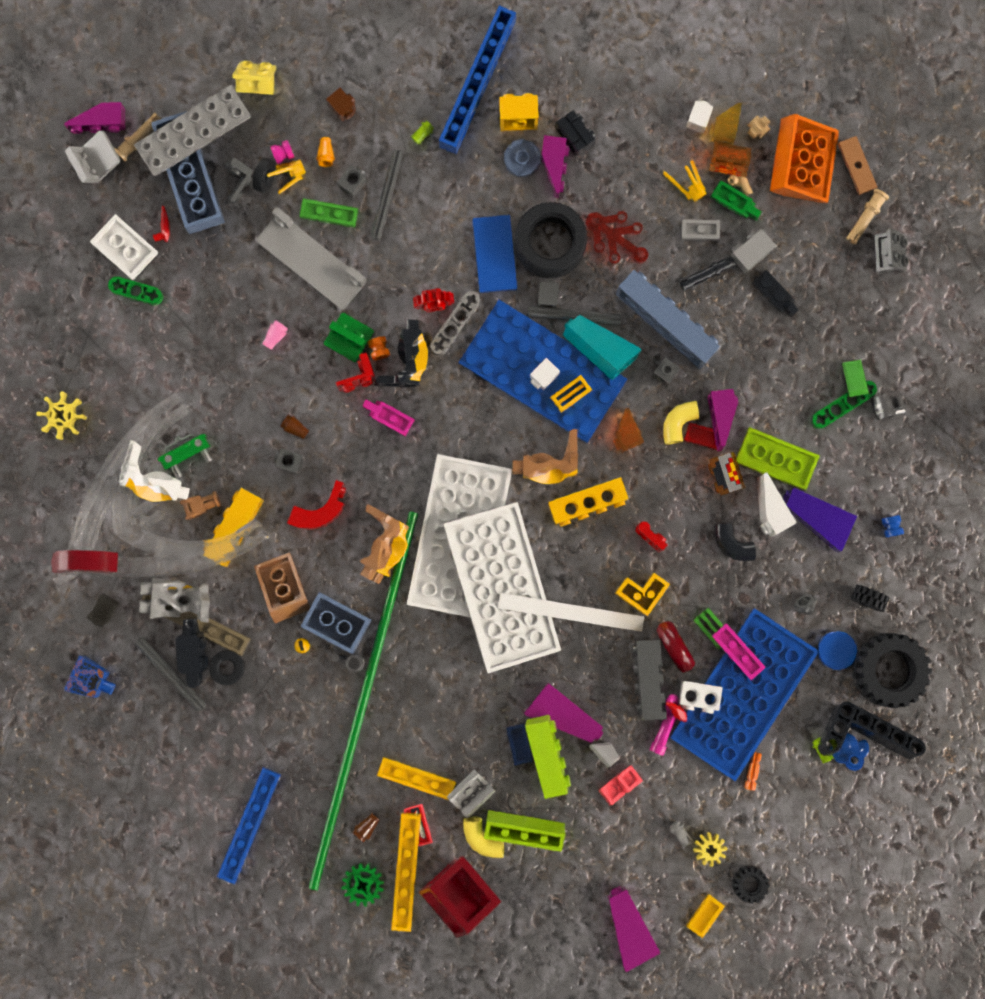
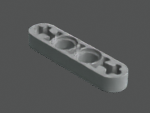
(452, 321)

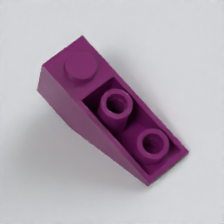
(102, 117)
(552, 158)

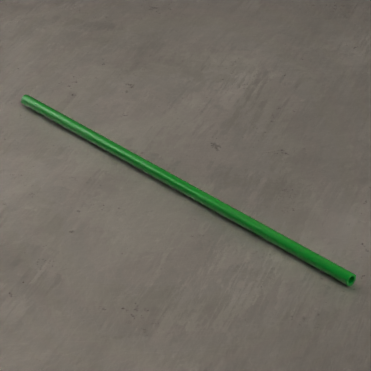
(361, 709)

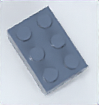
(336, 623)

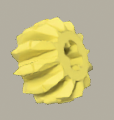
(715, 843)

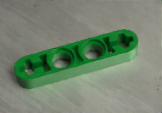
(844, 406)

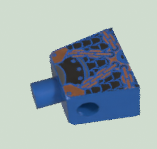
(89, 679)

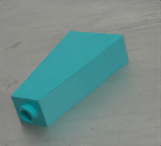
(601, 346)

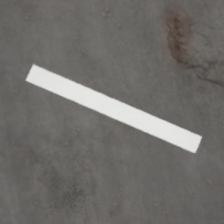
(571, 612)

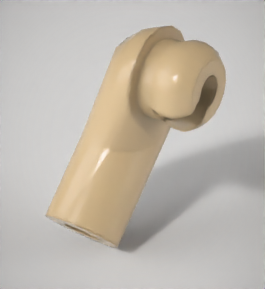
(741, 182)

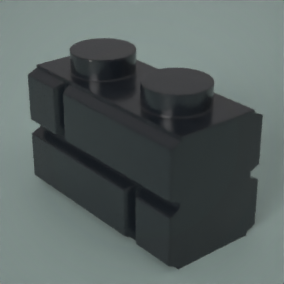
(578, 136)

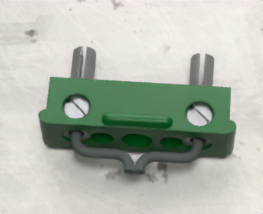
(184, 452)

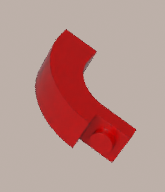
(321, 517)

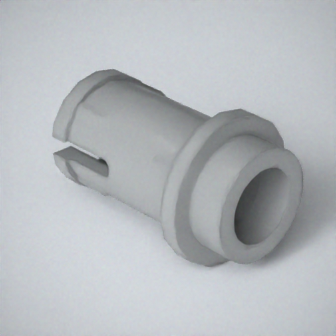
(681, 834)

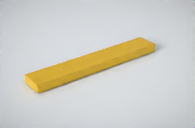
(406, 872)

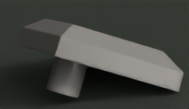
(605, 753)

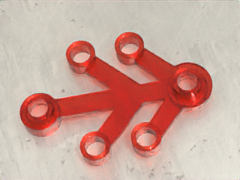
(614, 235)

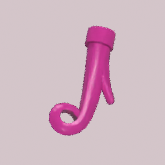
(659, 744)

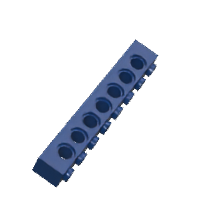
(477, 80)

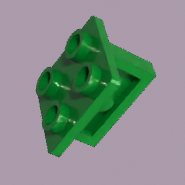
(348, 337)

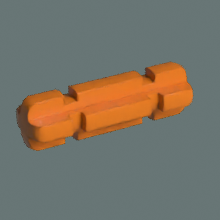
(752, 772)

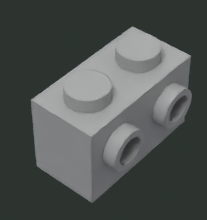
(753, 250)

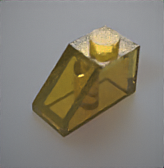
(726, 125)

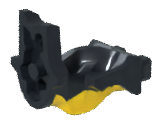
(413, 354)

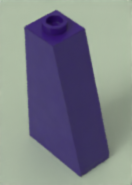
(823, 519)

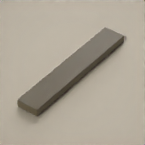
(214, 631)

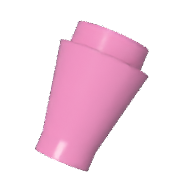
(274, 334)

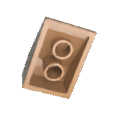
(282, 588)

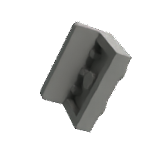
(471, 793)

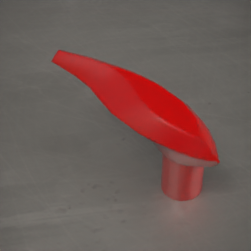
(165, 229)
(678, 712)

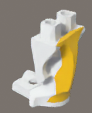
(151, 486)

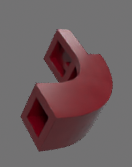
(84, 561)

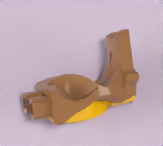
(545, 468)
(386, 549)

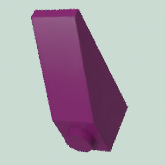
(722, 410)

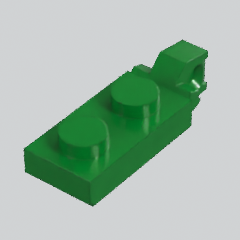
(735, 201)

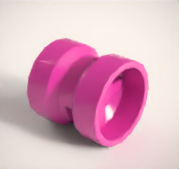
(282, 151)

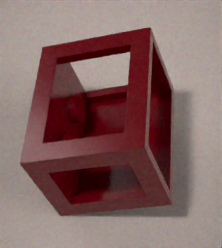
(460, 897)

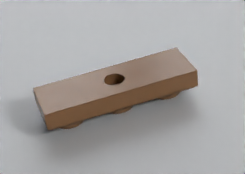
(853, 155)

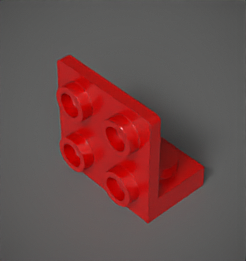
(365, 379)

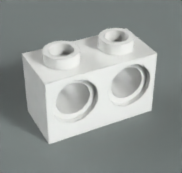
(700, 691)

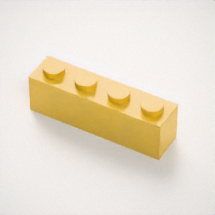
(241, 512)

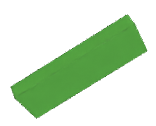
(329, 213)

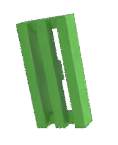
(705, 631)

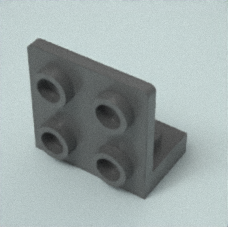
(239, 169)

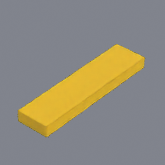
(416, 778)

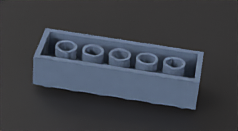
(193, 188)
(667, 319)

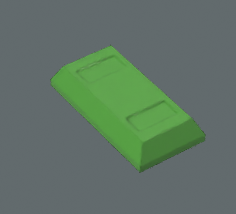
(855, 378)

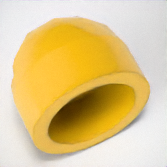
(306, 645)

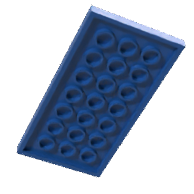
(513, 346)
(746, 705)

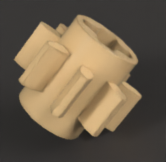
(759, 127)

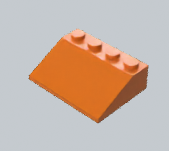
(804, 159)

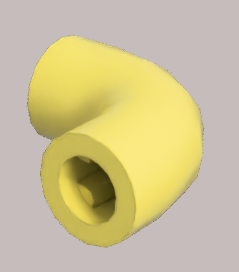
(676, 419)
(475, 837)

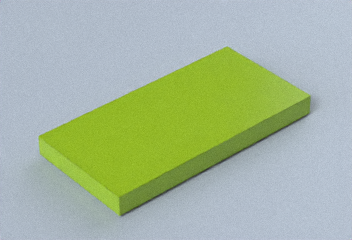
(777, 458)

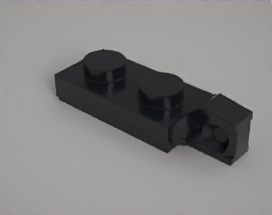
(775, 293)

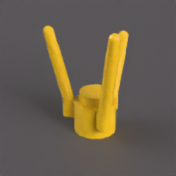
(294, 168)
(696, 190)

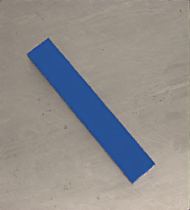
(248, 825)

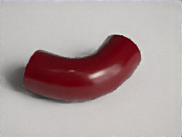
(675, 646)

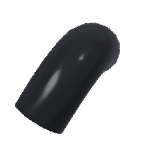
(730, 546)

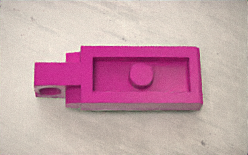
(389, 416)

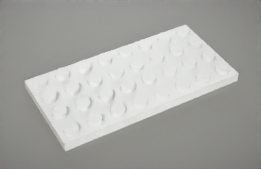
(456, 492)
(493, 559)

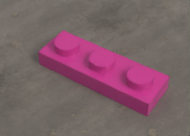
(738, 651)

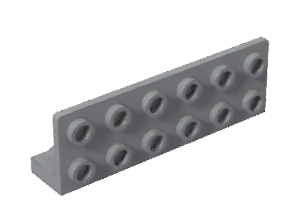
(192, 130)
(311, 260)

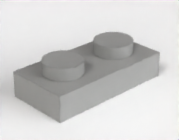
(700, 230)

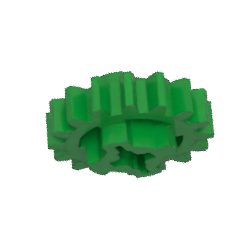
(358, 876)

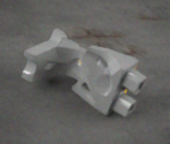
(167, 592)

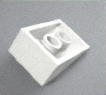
(772, 508)

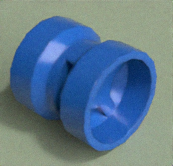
(892, 525)

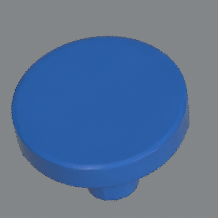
(837, 650)

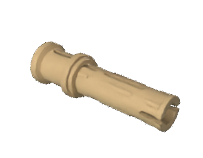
(127, 146)
(871, 208)

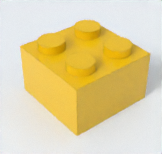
(518, 112)

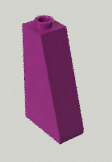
(565, 714)
(632, 934)

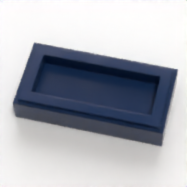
(519, 744)

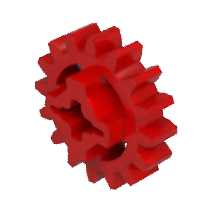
(433, 300)

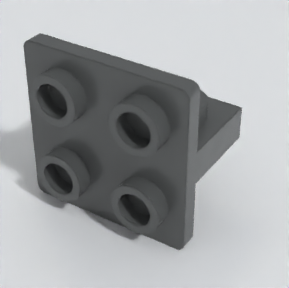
(891, 251)

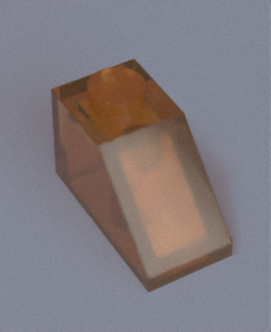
(627, 434)

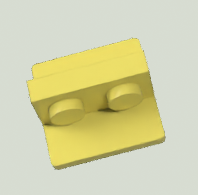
(255, 77)

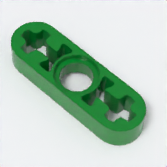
(121, 292)

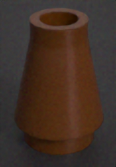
(294, 426)
(365, 828)

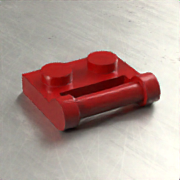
(656, 541)

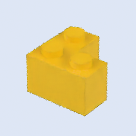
(643, 597)

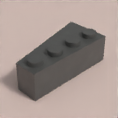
(648, 680)

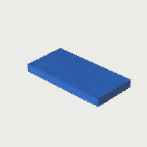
(494, 254)

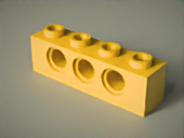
(614, 487)

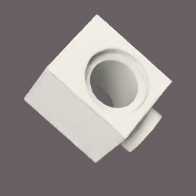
(699, 116)
(544, 374)

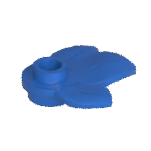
(850, 749)

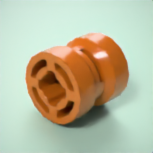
(378, 347)

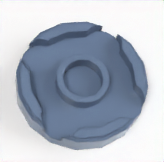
(522, 158)

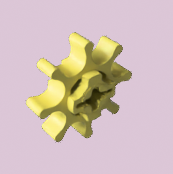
(54, 416)

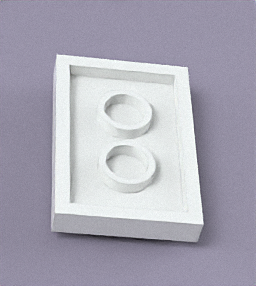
(124, 247)

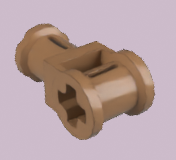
(198, 505)

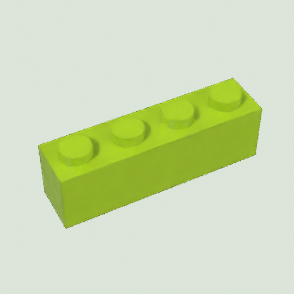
(547, 756)
(524, 830)

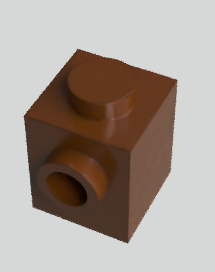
(342, 104)

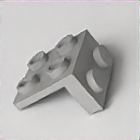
(93, 159)

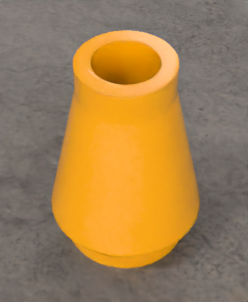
(325, 154)

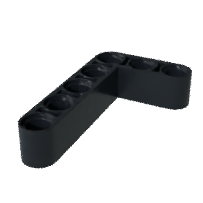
(869, 730)

